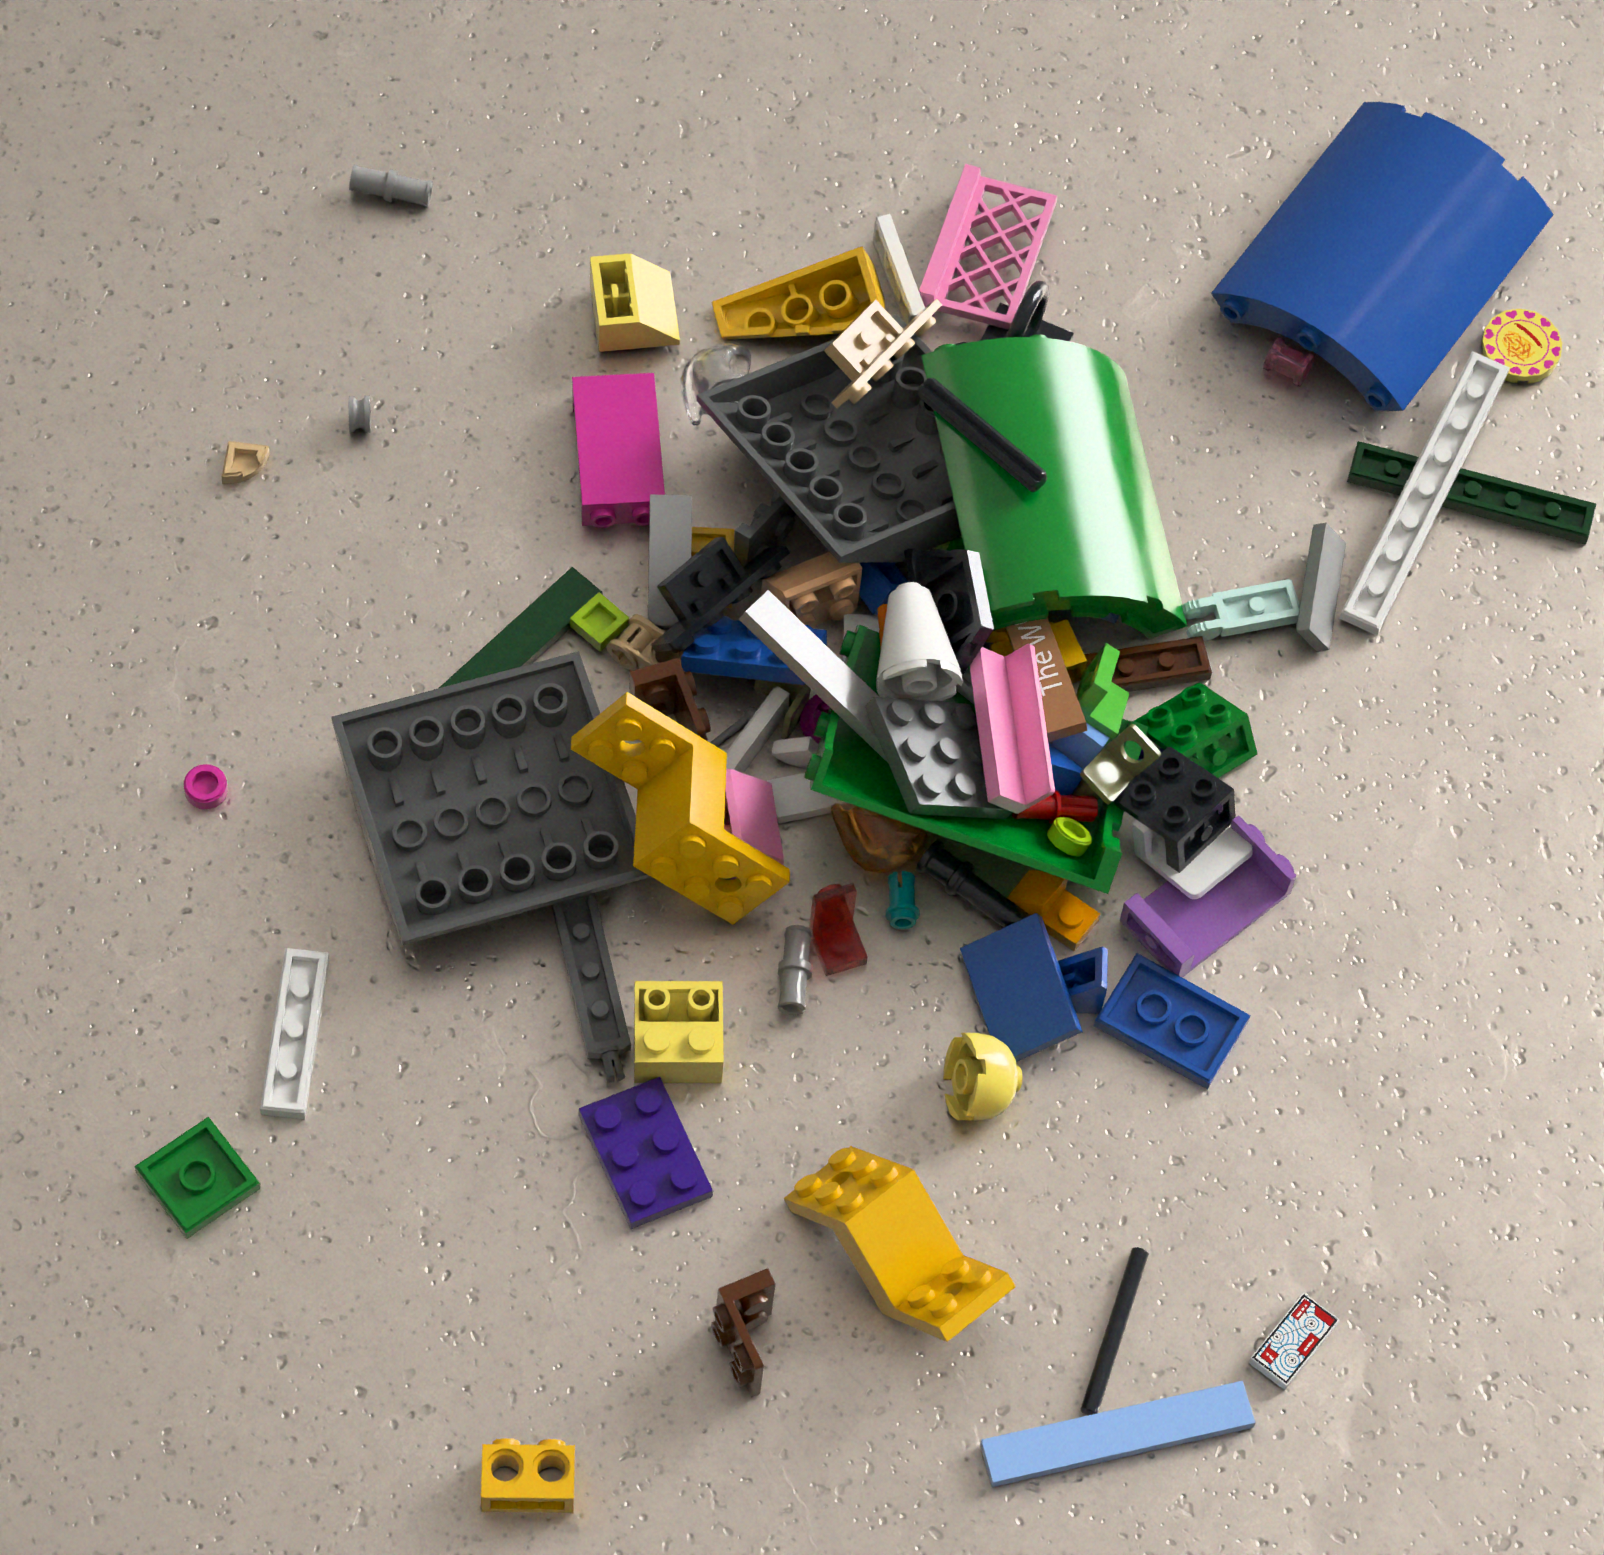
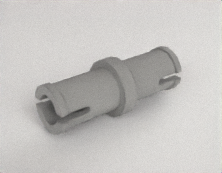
(390, 185)
(795, 970)

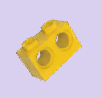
(527, 1490)

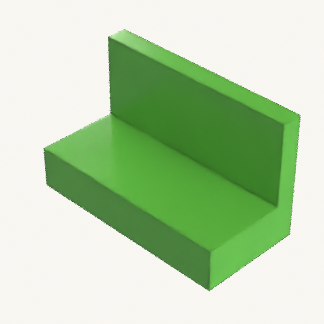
(1098, 697)

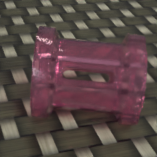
(1289, 362)

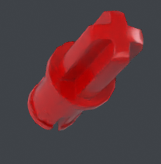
(1056, 806)

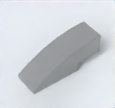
(668, 550)

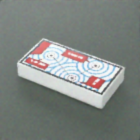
(1293, 1341)

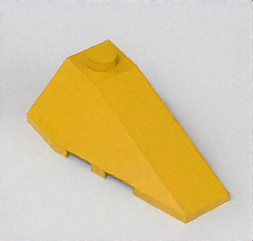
(803, 302)

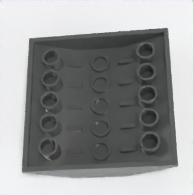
(856, 474)
(482, 800)

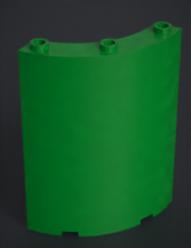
(1095, 525)
(858, 775)

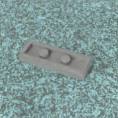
(1321, 587)

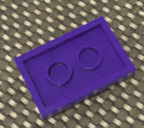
(645, 1152)

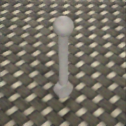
(748, 714)

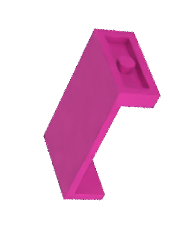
(617, 447)

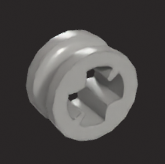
(359, 414)

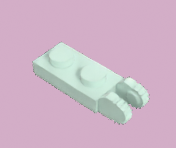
(1244, 610)

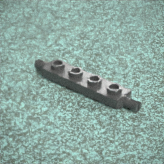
(592, 982)

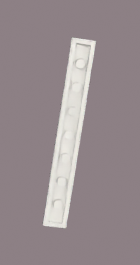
(1424, 493)

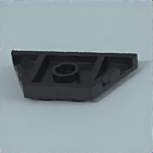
(959, 595)

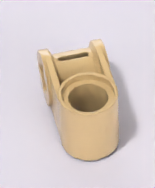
(634, 646)

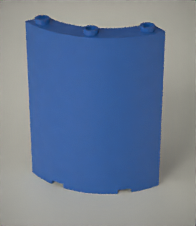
(1386, 250)

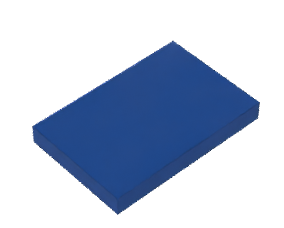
(1021, 987)
(1172, 1021)

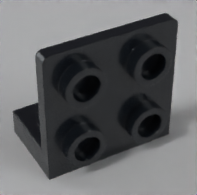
(1180, 805)

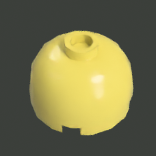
(981, 1077)

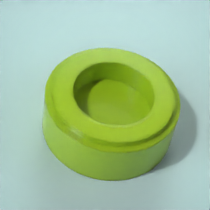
(1069, 836)

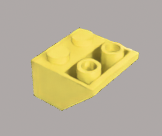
(632, 303)
(678, 1031)

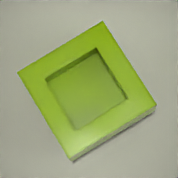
(599, 621)

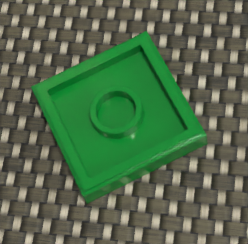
(197, 1177)

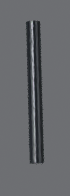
(1114, 1331)

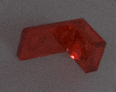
(834, 929)

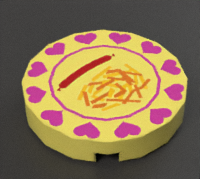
(1523, 343)

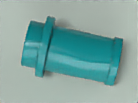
(902, 909)

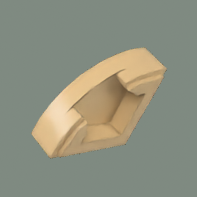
(243, 461)

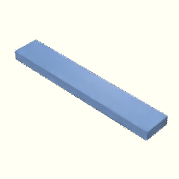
(1117, 1433)

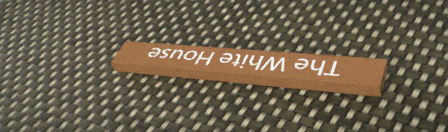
(1059, 699)

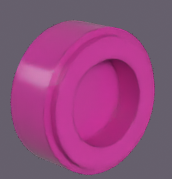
(205, 786)

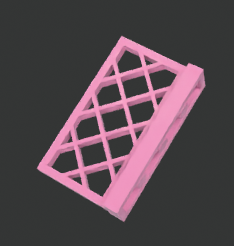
(957, 231)

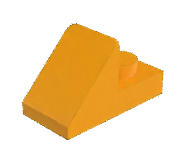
(1063, 913)

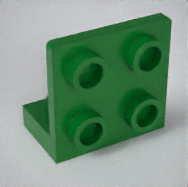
(1202, 729)

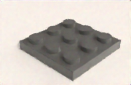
(934, 756)

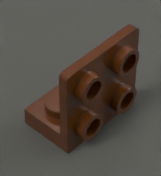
(670, 692)
(739, 1309)

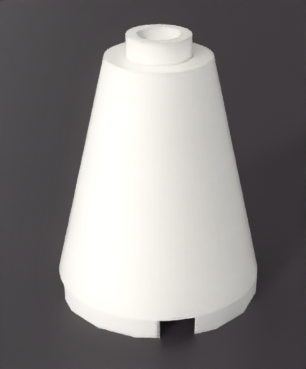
(915, 649)

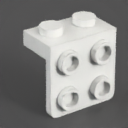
(1205, 871)

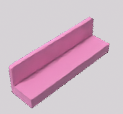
(1012, 728)

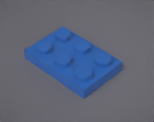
(735, 651)

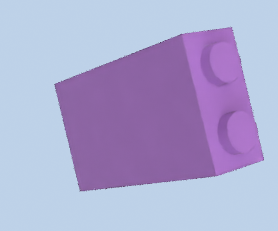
(1188, 930)

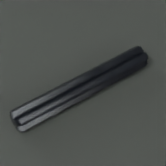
(982, 434)

